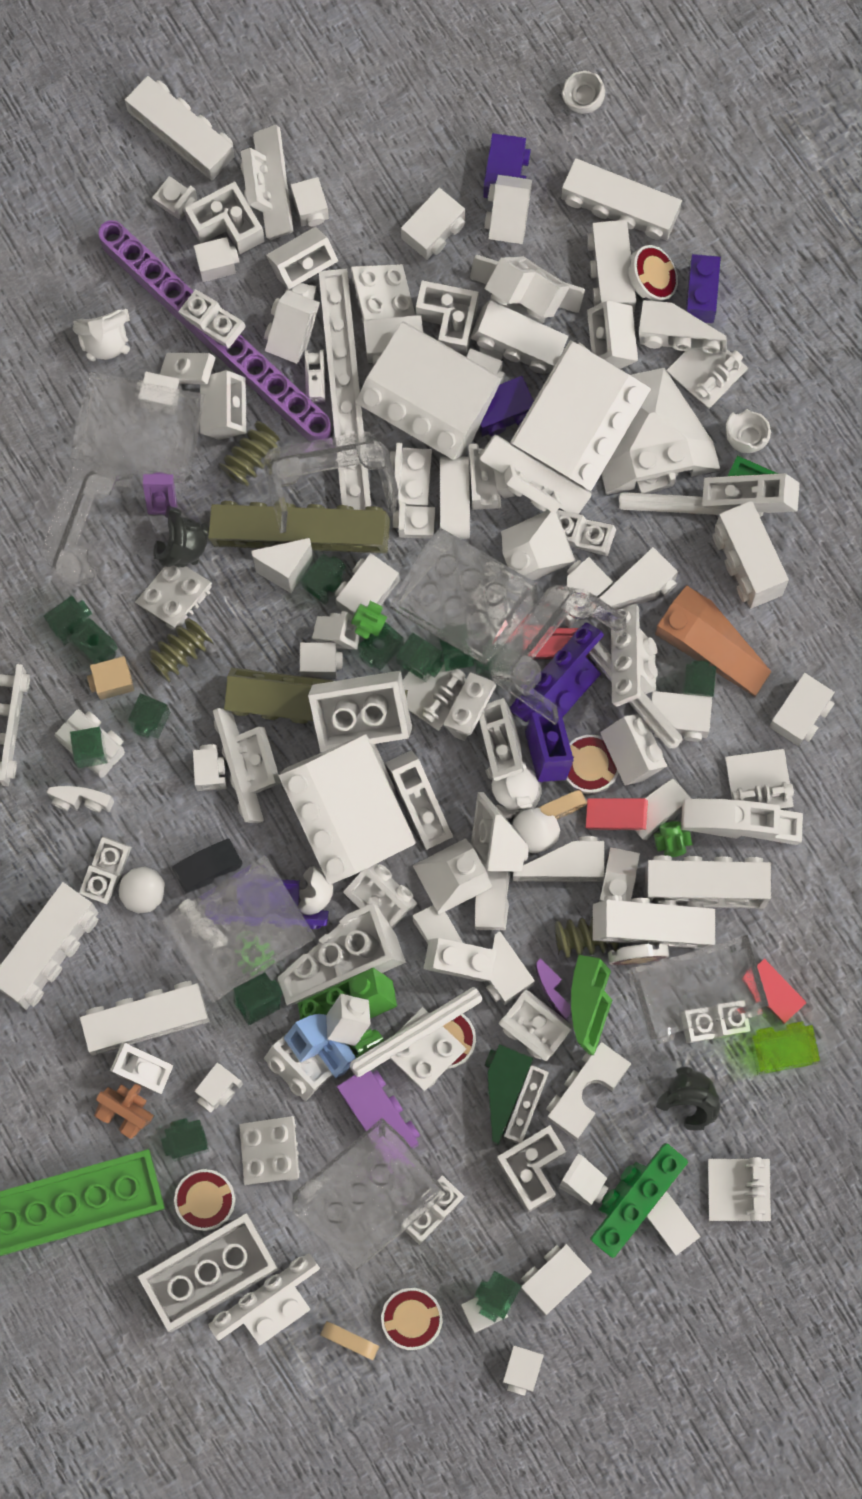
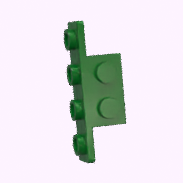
(635, 1198)

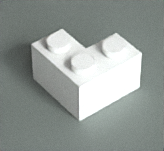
(225, 212)
(526, 283)
(452, 309)
(524, 1165)

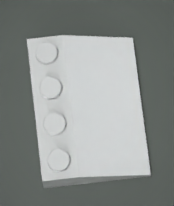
(429, 391)
(580, 415)
(346, 808)

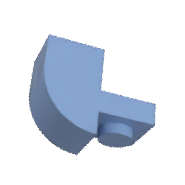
(309, 1038)

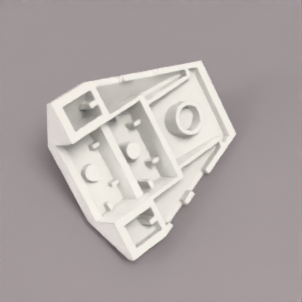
(660, 439)

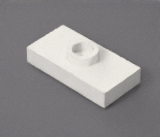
(188, 367)

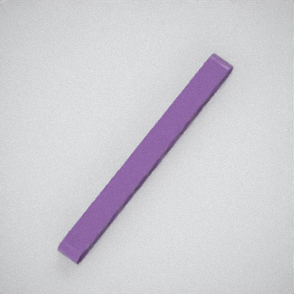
(241, 363)

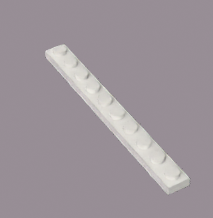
(343, 379)

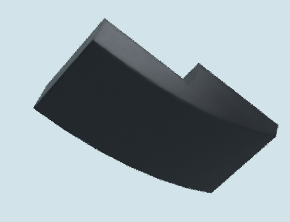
(206, 865)

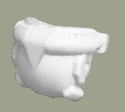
(104, 335)
(516, 792)

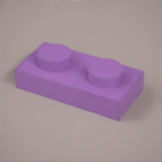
(159, 492)

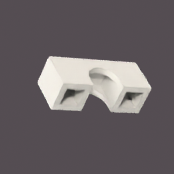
(569, 1111)

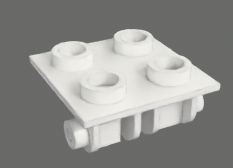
(382, 291)
(707, 374)
(174, 595)
(433, 698)
(760, 778)
(429, 1056)
(269, 1151)
(739, 1189)

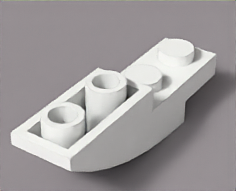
(742, 818)

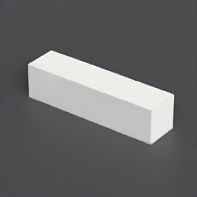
(526, 1105)

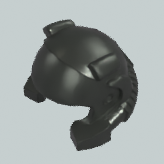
(185, 542)
(692, 1089)

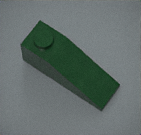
(505, 1080)

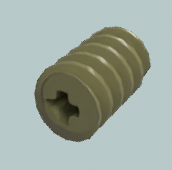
(250, 453)
(179, 648)
(578, 938)

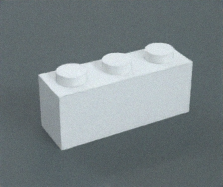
(611, 262)
(518, 337)

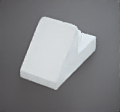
(141, 1068)

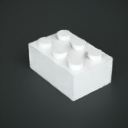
(750, 555)
(359, 707)

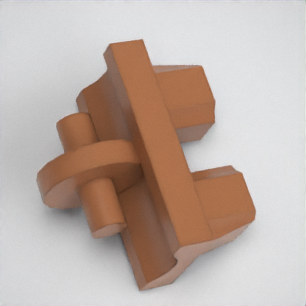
(126, 1104)

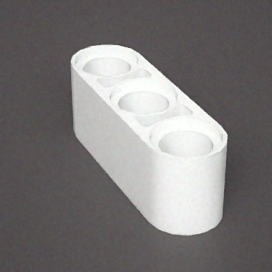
(455, 496)

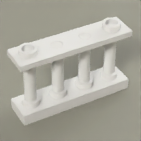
(20, 684)

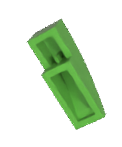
(589, 1001)

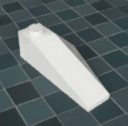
(355, 945)

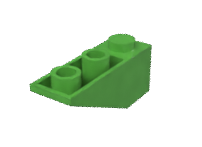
(367, 985)

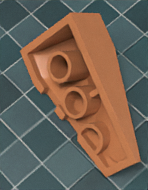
(706, 635)

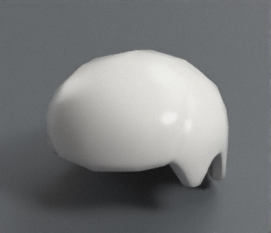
(583, 92)
(747, 431)
(536, 829)
(141, 890)
(316, 894)

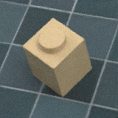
(110, 678)

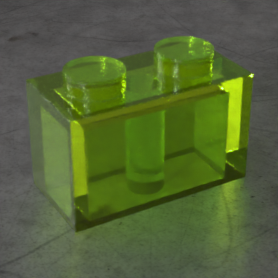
(784, 1048)

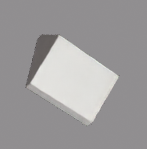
(284, 562)

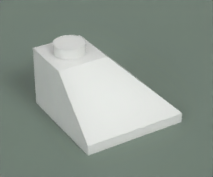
(537, 546)
(496, 839)
(453, 876)

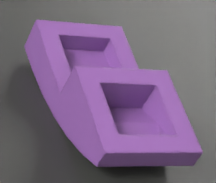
(549, 982)

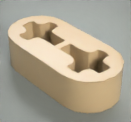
(564, 805)
(349, 1340)

